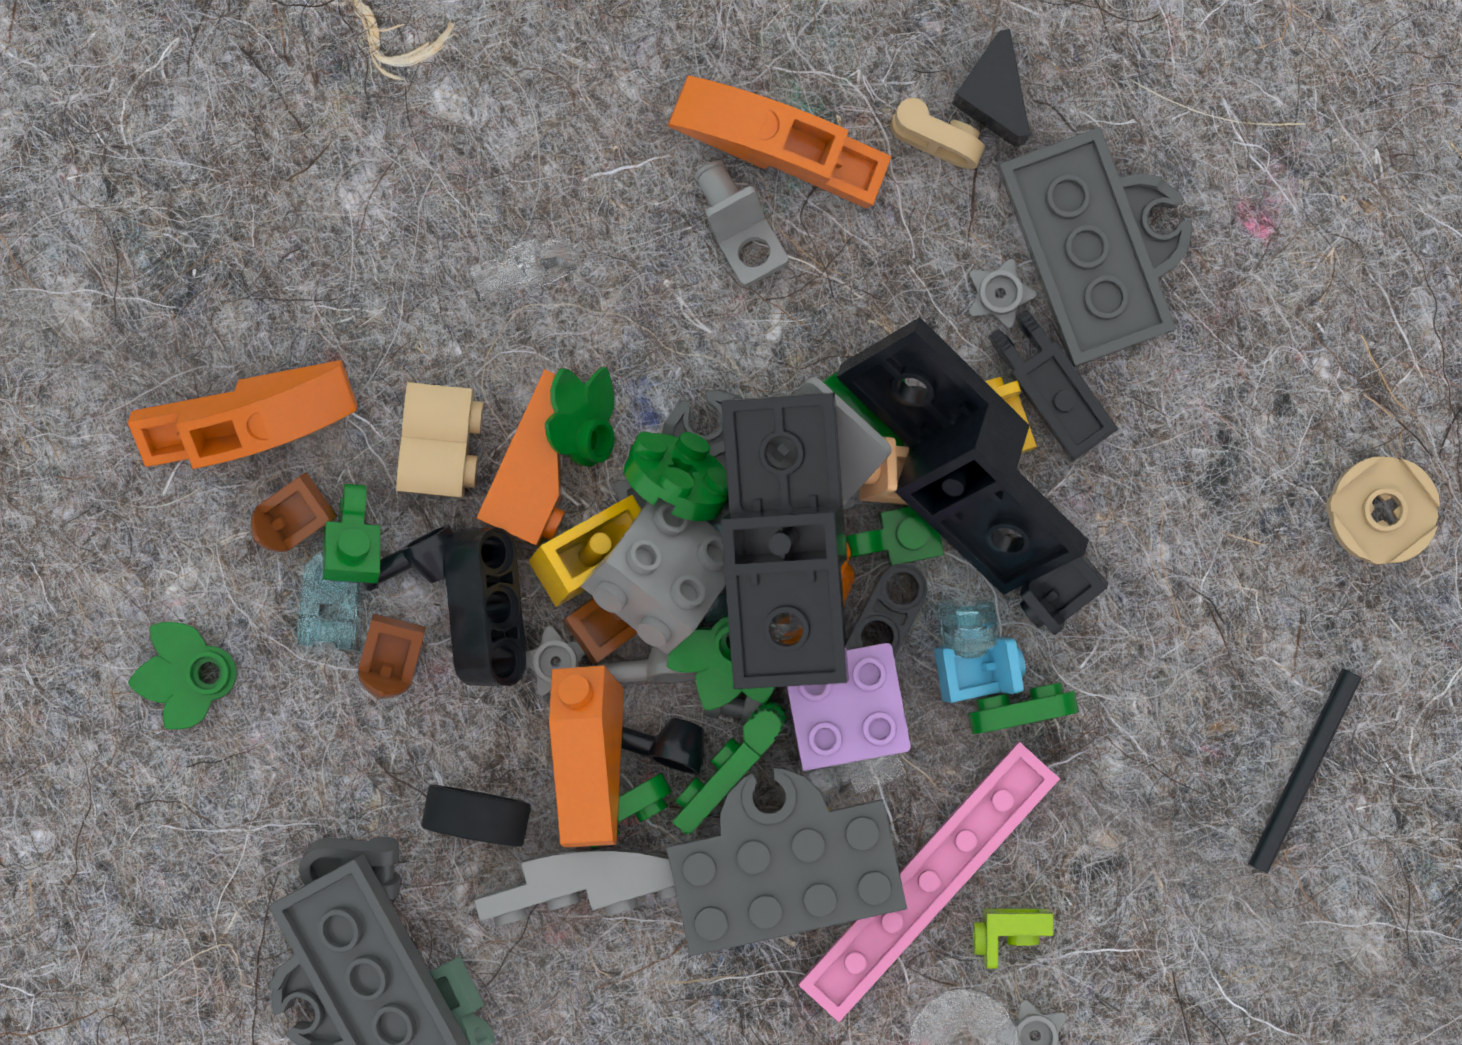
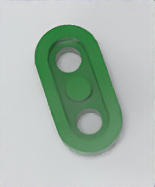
(1045, 703)
(643, 800)

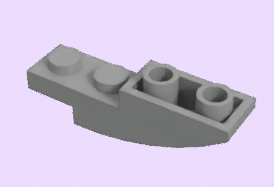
(607, 874)

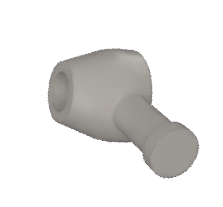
(651, 669)

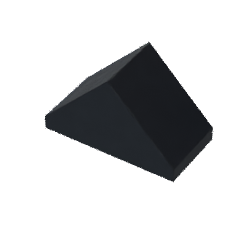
(994, 92)

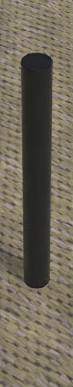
(1304, 771)

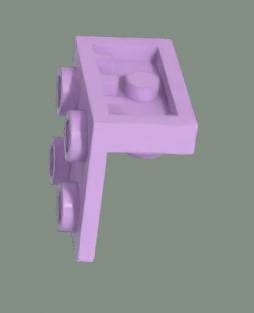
(851, 718)

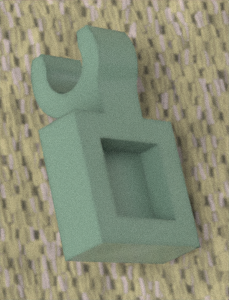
(463, 1000)

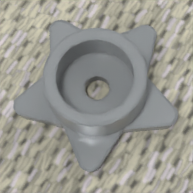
(1003, 278)
(552, 646)
(1047, 1025)

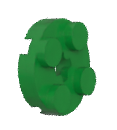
(678, 473)

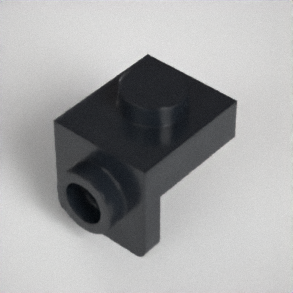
(1061, 593)

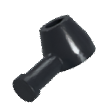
(422, 554)
(676, 746)

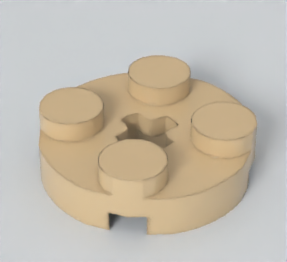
(1414, 516)

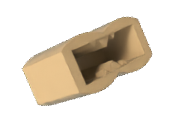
(437, 440)

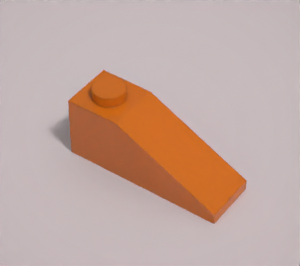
(529, 479)
(586, 753)

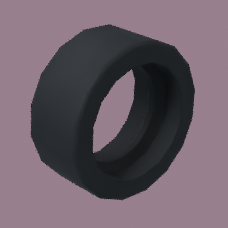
(475, 815)

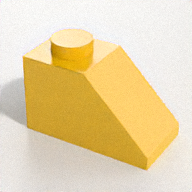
(571, 556)

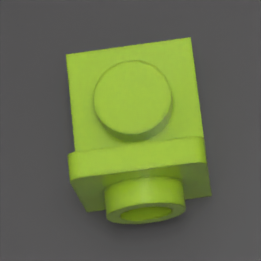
(1020, 926)

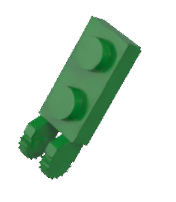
(732, 764)

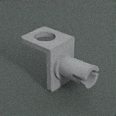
(736, 220)

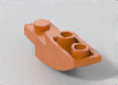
(779, 137)
(243, 422)

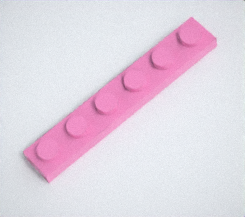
(931, 880)

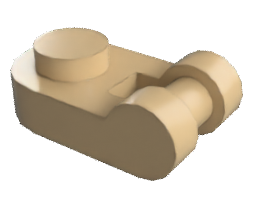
(951, 142)

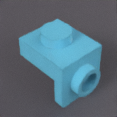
(971, 678)

